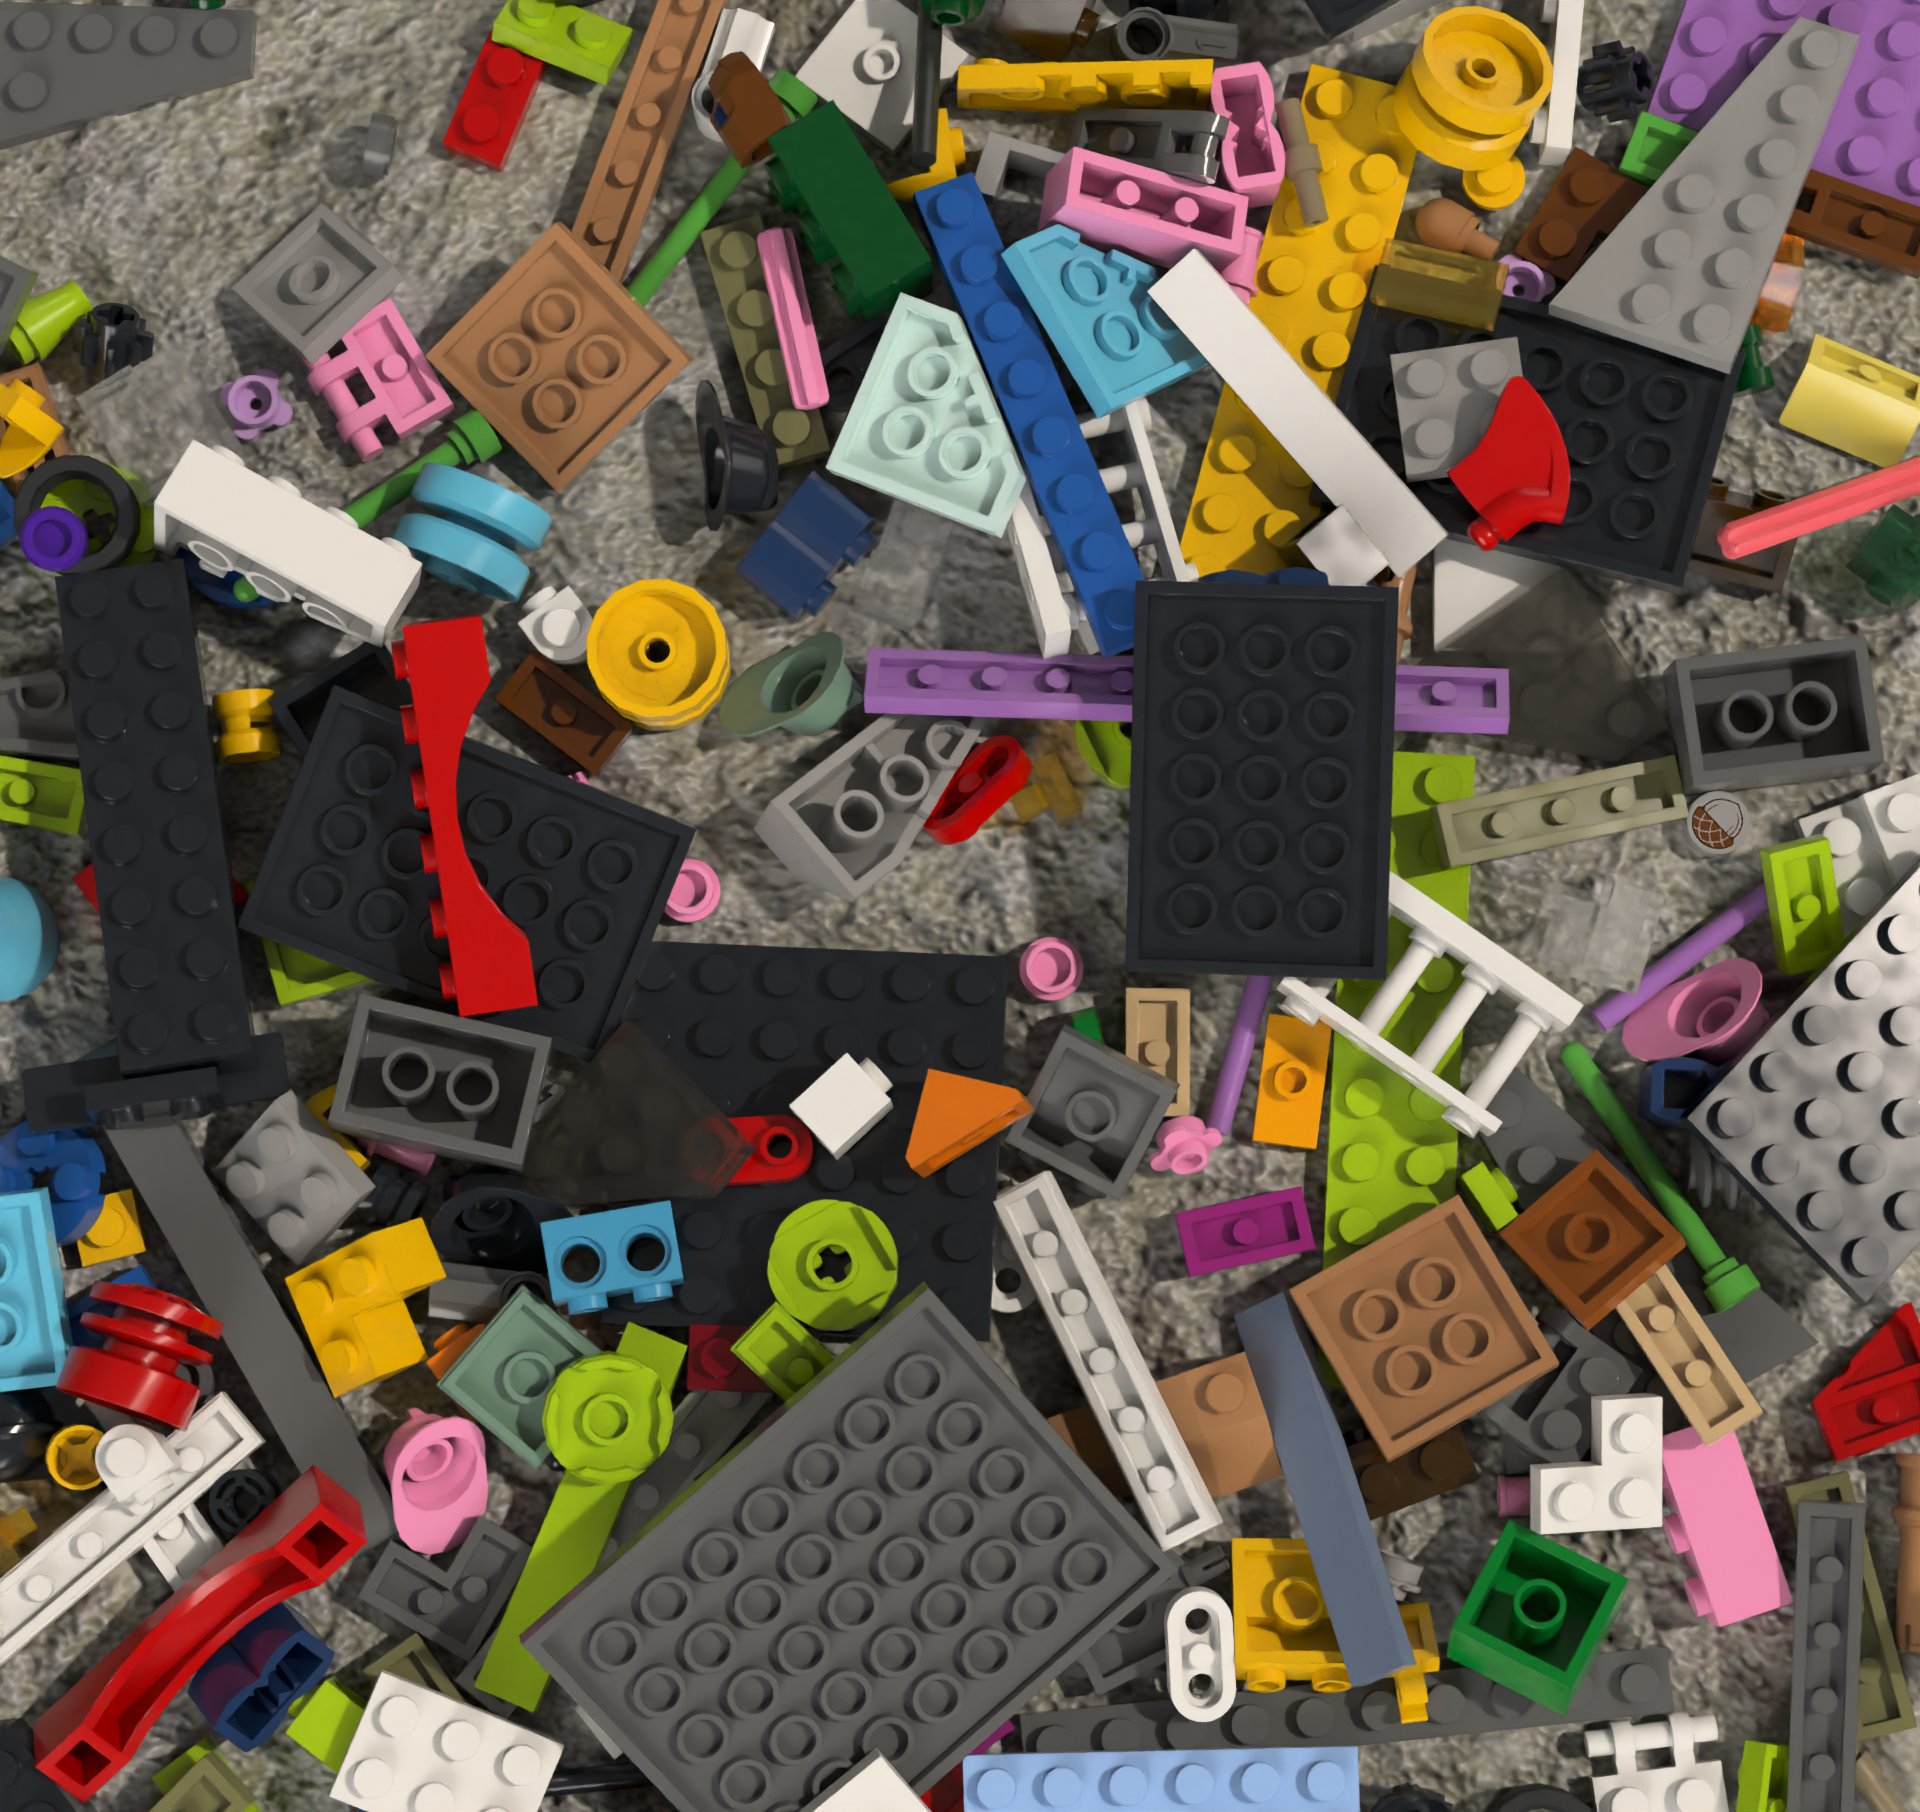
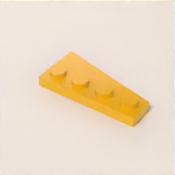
(1074, 85)

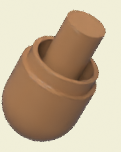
(1453, 229)

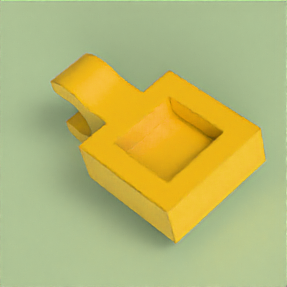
(1410, 1682)

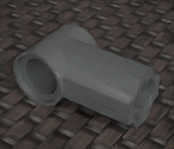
(1177, 38)
(479, 1292)

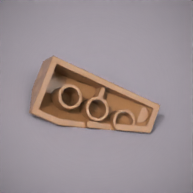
(1217, 1418)

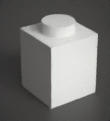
(844, 1104)

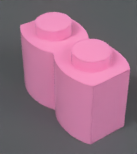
(1252, 151)

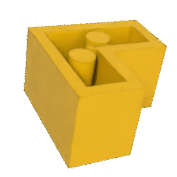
(358, 1308)

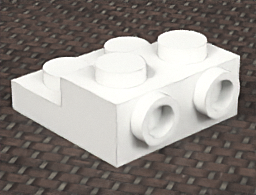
(1870, 844)

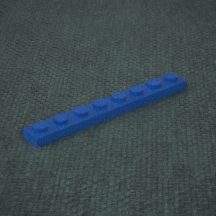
(1034, 408)

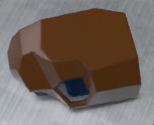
(745, 109)

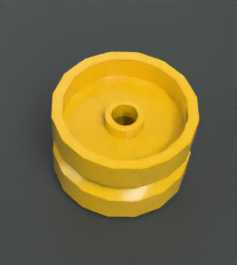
(1472, 88)
(623, 641)

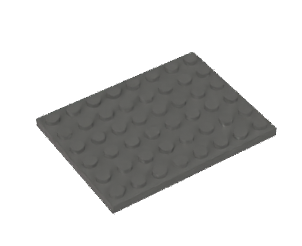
(852, 1580)

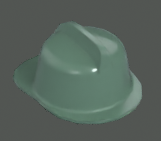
(795, 689)

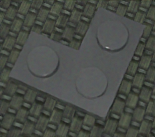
(456, 1604)

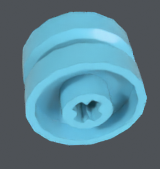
(472, 531)

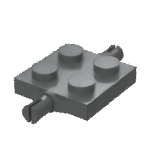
(1139, 1638)

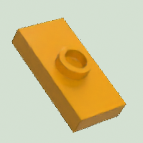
(1291, 1082)

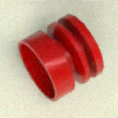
(140, 1354)

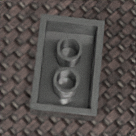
(1773, 715)
(440, 1083)

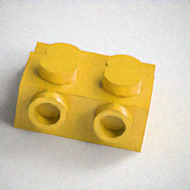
(1281, 1618)

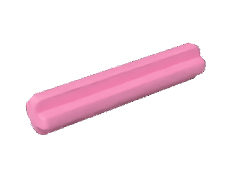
(793, 318)

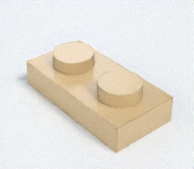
(1160, 1037)

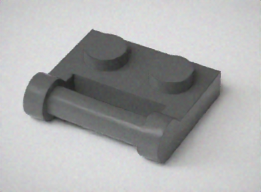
(1562, 1420)

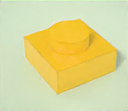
(116, 1233)

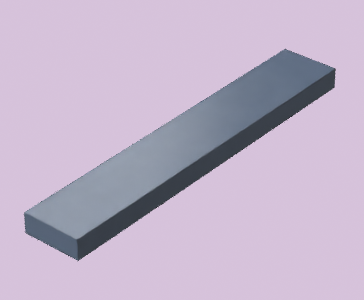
(1324, 1491)

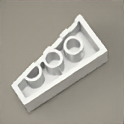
(284, 543)

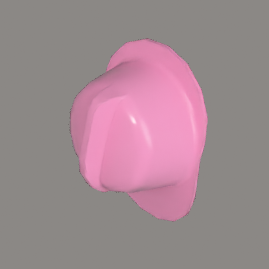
(1700, 1015)
(436, 1480)

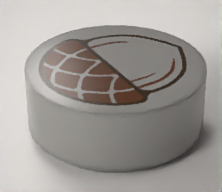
(1716, 824)

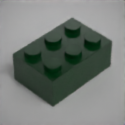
(846, 214)

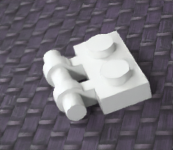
(1668, 1788)

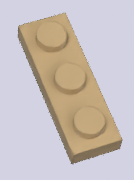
(1688, 1358)

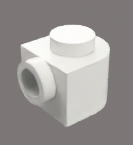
(557, 626)
(136, 1462)

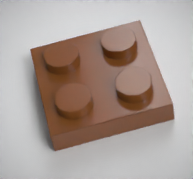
(1592, 1239)

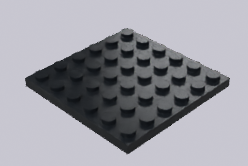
(755, 1035)

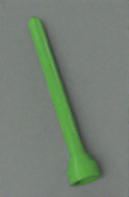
(798, 102)
(467, 442)
(1724, 1277)

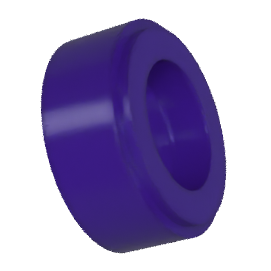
(54, 539)

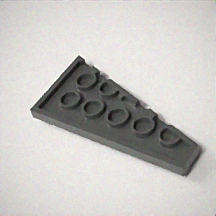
(109, 59)
(1539, 1148)

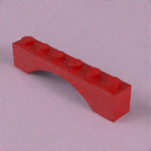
(486, 949)
(277, 1555)

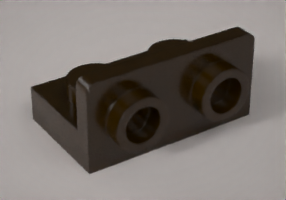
(1761, 569)
(1413, 1477)

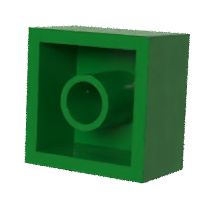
(1536, 1617)

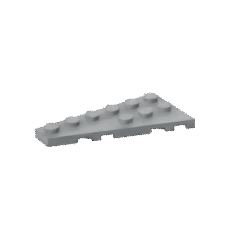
(1706, 233)

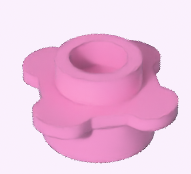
(1184, 1145)

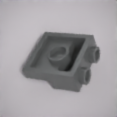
(1091, 1114)

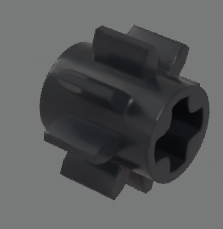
(1614, 81)
(112, 339)

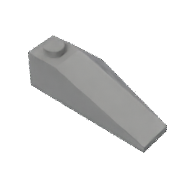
(866, 801)

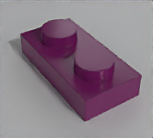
(1244, 1231)

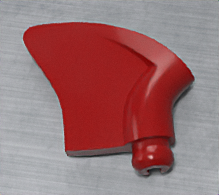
(1516, 468)

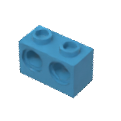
(610, 1237)

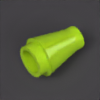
(47, 321)

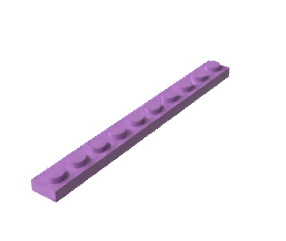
(1103, 689)

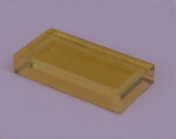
(1439, 284)

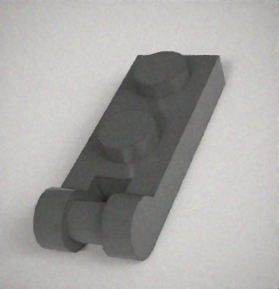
(1154, 138)

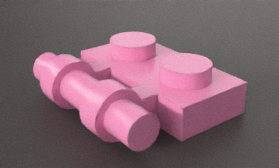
(396, 373)

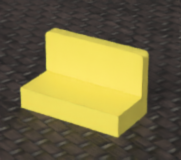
(1854, 402)

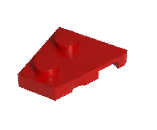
(1875, 1394)

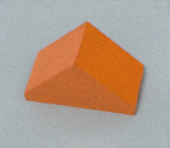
(958, 1116)

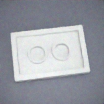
(441, 1755)

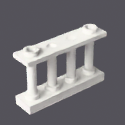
(1038, 557)
(1485, 971)

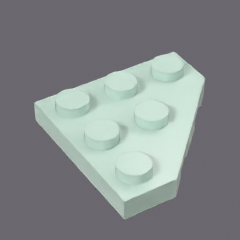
(931, 423)

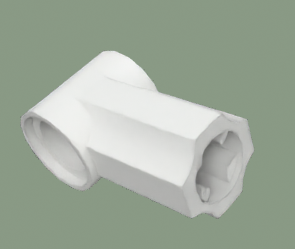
(735, 32)

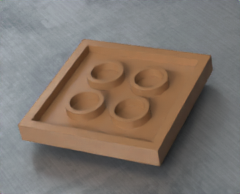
(559, 356)
(1423, 1328)

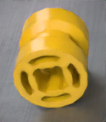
(246, 726)
(80, 1445)

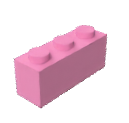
(1142, 210)
(1719, 1529)

